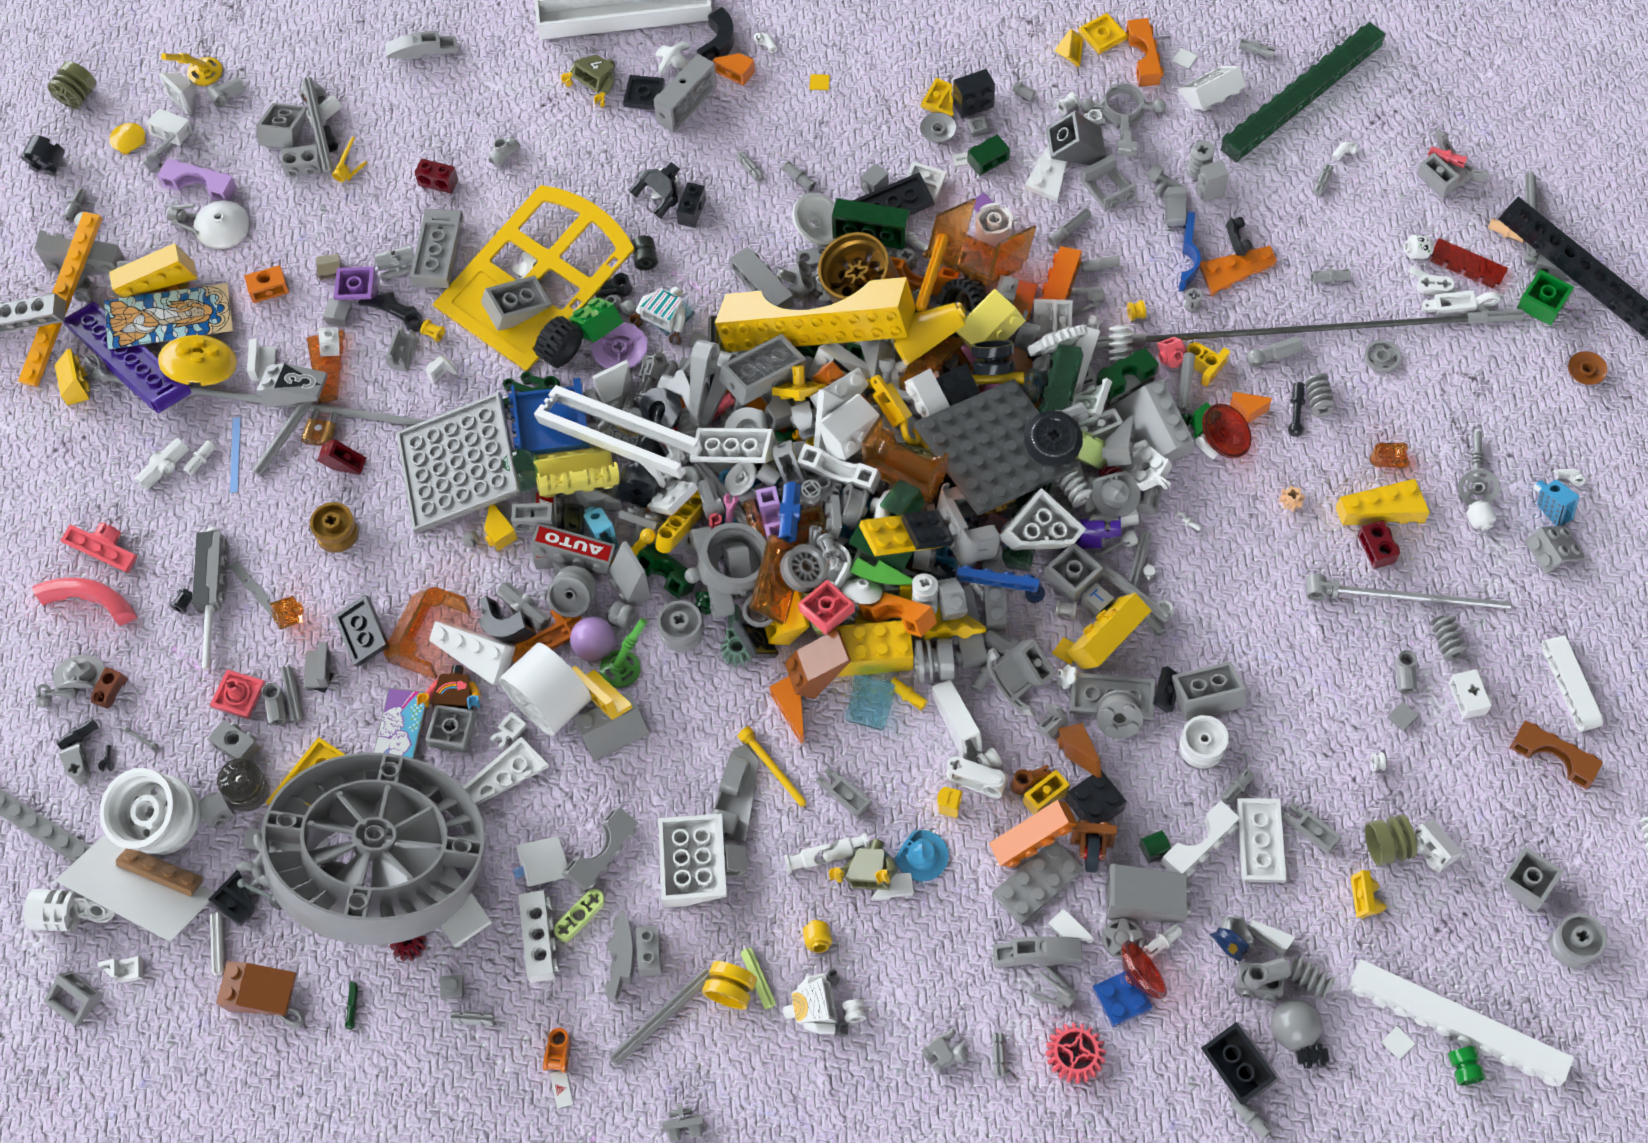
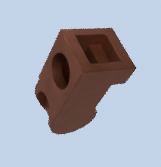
(108, 687)

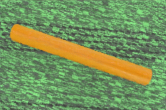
(932, 271)

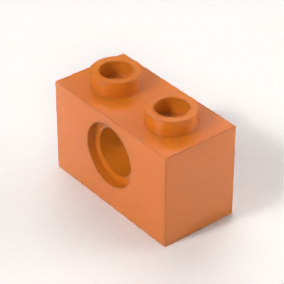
(266, 284)

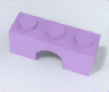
(769, 510)

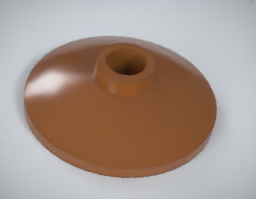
(1590, 362)

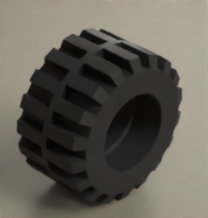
(558, 341)

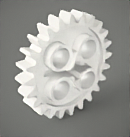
(1050, 341)

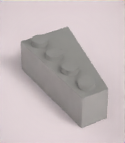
(54, 249)

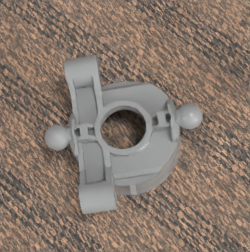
(709, 551)

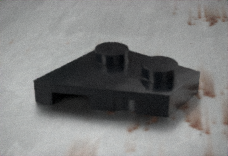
(233, 900)

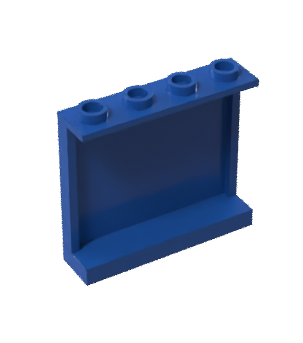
(540, 437)

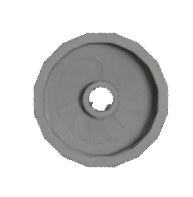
(571, 591)
(680, 626)
(1578, 940)

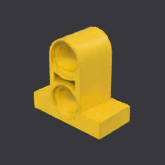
(1204, 358)

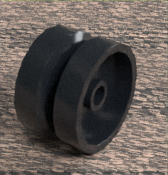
(993, 357)

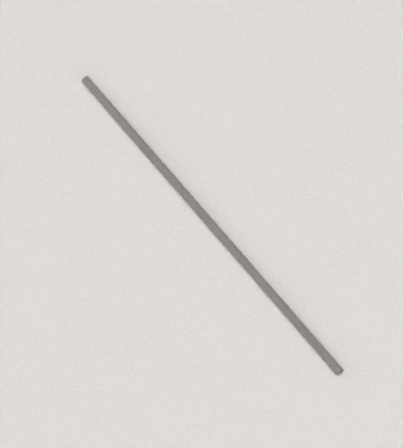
(322, 408)

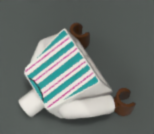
(663, 310)

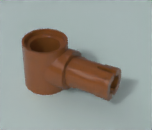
(1029, 777)

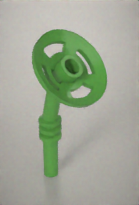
(619, 662)

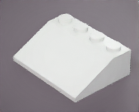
(691, 859)

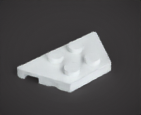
(826, 404)

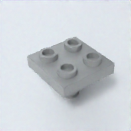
(642, 520)

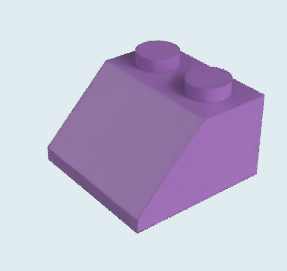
(356, 283)

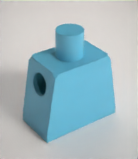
(598, 522)

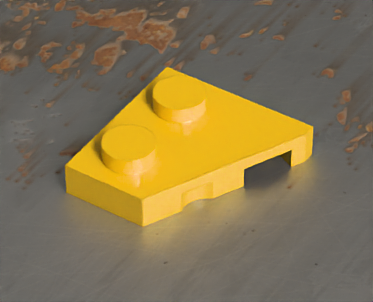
(939, 98)

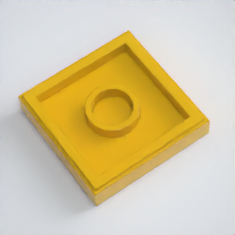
(1102, 33)

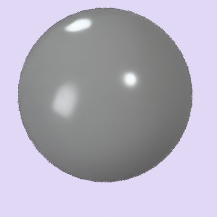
(1296, 1024)

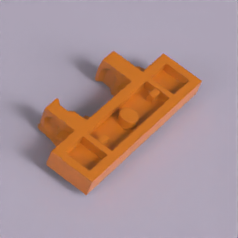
(551, 637)

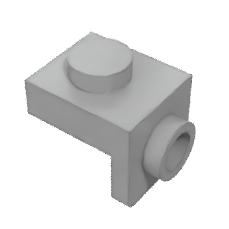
(81, 292)
(1055, 720)

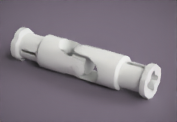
(837, 850)

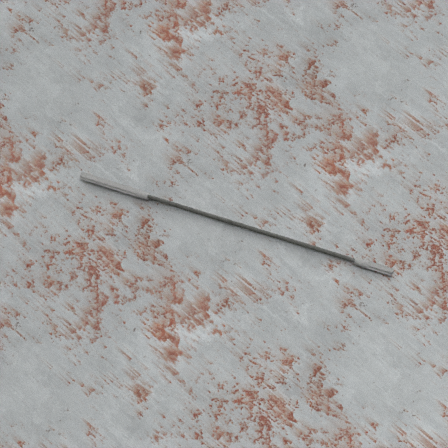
(1470, 318)

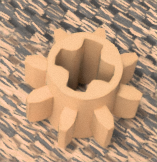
(1291, 498)

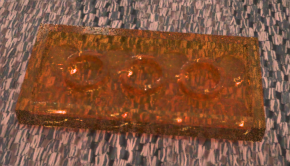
(771, 593)

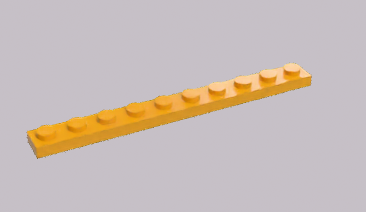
(65, 288)

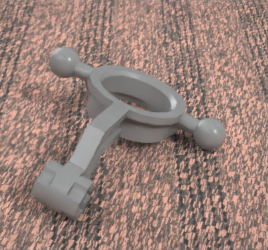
(1125, 145)

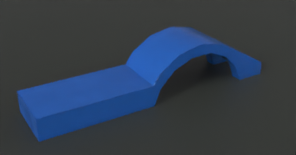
(1191, 251)

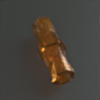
(751, 510)

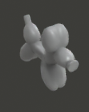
(254, 867)

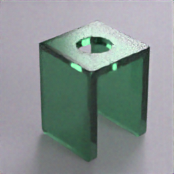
(903, 499)

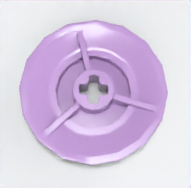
(625, 336)

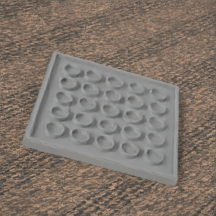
(457, 463)

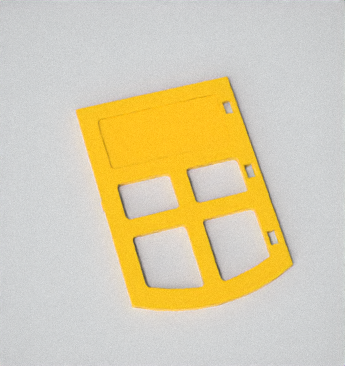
(463, 297)

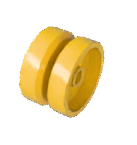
(729, 985)

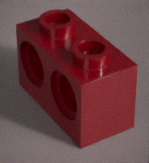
(436, 176)
(1374, 545)

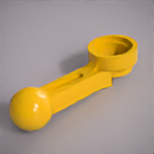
(647, 536)

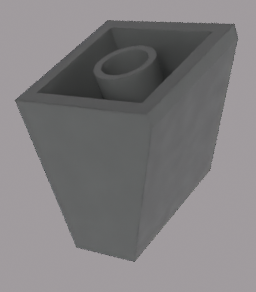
(1076, 140)

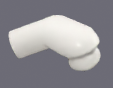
(766, 40)

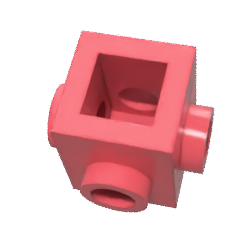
(1171, 352)

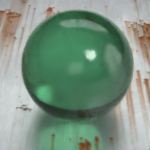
(525, 467)

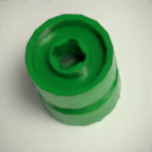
(1466, 1062)

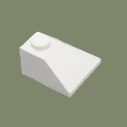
(179, 90)
(613, 384)

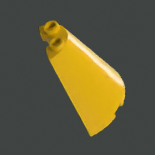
(929, 329)

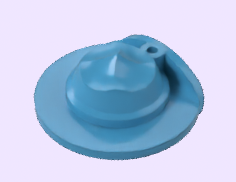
(923, 856)

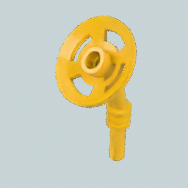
(202, 67)

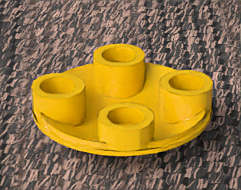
(127, 137)

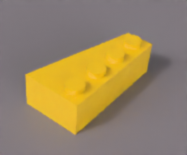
(153, 272)
(1392, 503)

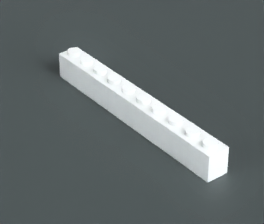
(1460, 1023)

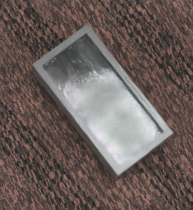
(685, 92)
(761, 369)

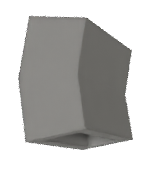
(337, 312)

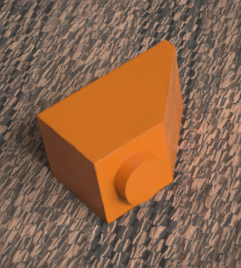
(735, 67)

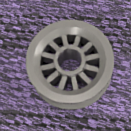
(795, 575)

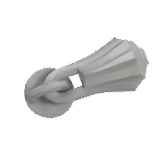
(45, 698)

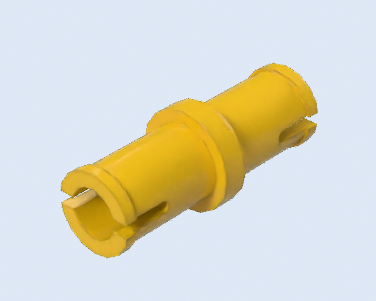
(908, 694)

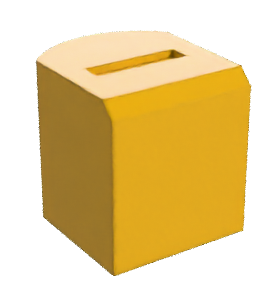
(949, 801)

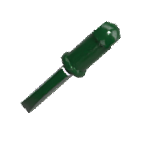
(351, 1006)

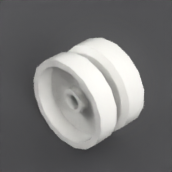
(1203, 741)

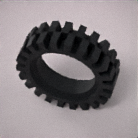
(955, 286)

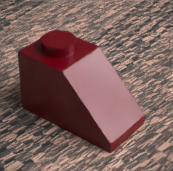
(341, 457)

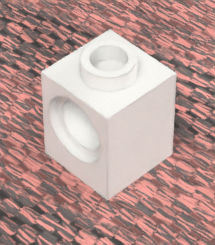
(329, 341)

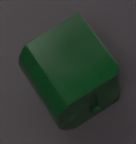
(1154, 846)

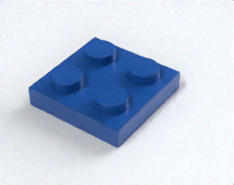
(1120, 999)

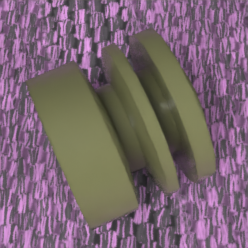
(71, 84)
(1390, 840)

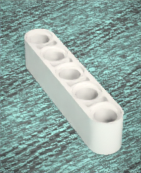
(1572, 683)

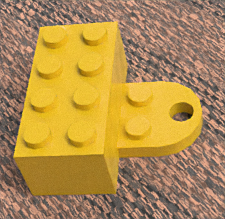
(876, 647)

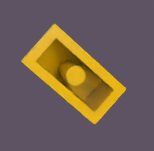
(498, 530)

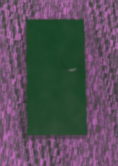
(885, 223)

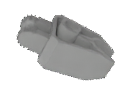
(804, 418)

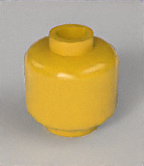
(817, 936)

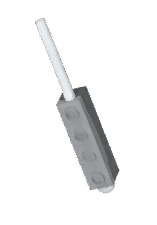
(209, 582)

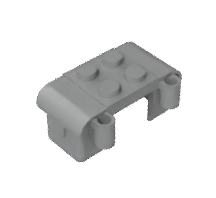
(970, 544)

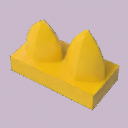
(1363, 888)

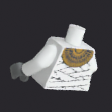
(815, 1006)

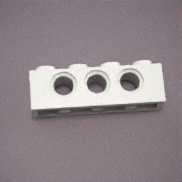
(530, 904)

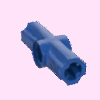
(790, 512)

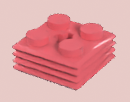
(826, 596)

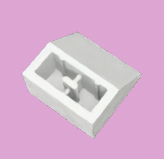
(1436, 846)

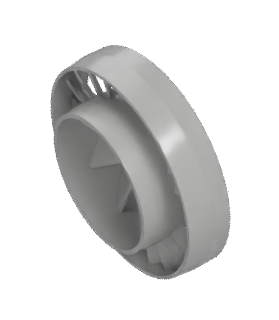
(391, 822)

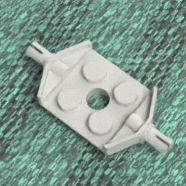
(1144, 457)

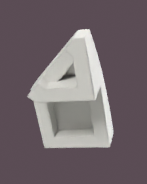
(900, 886)
(1068, 927)
(124, 970)

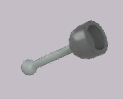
(242, 883)

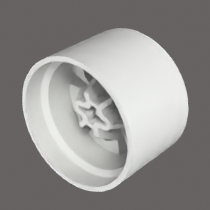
(545, 689)

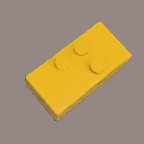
(1108, 631)

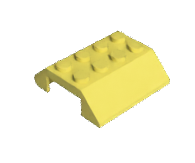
(575, 471)

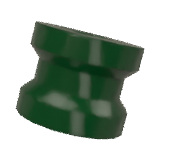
(703, 602)

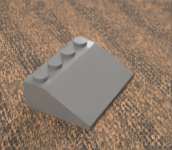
(1157, 420)

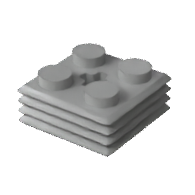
(443, 719)

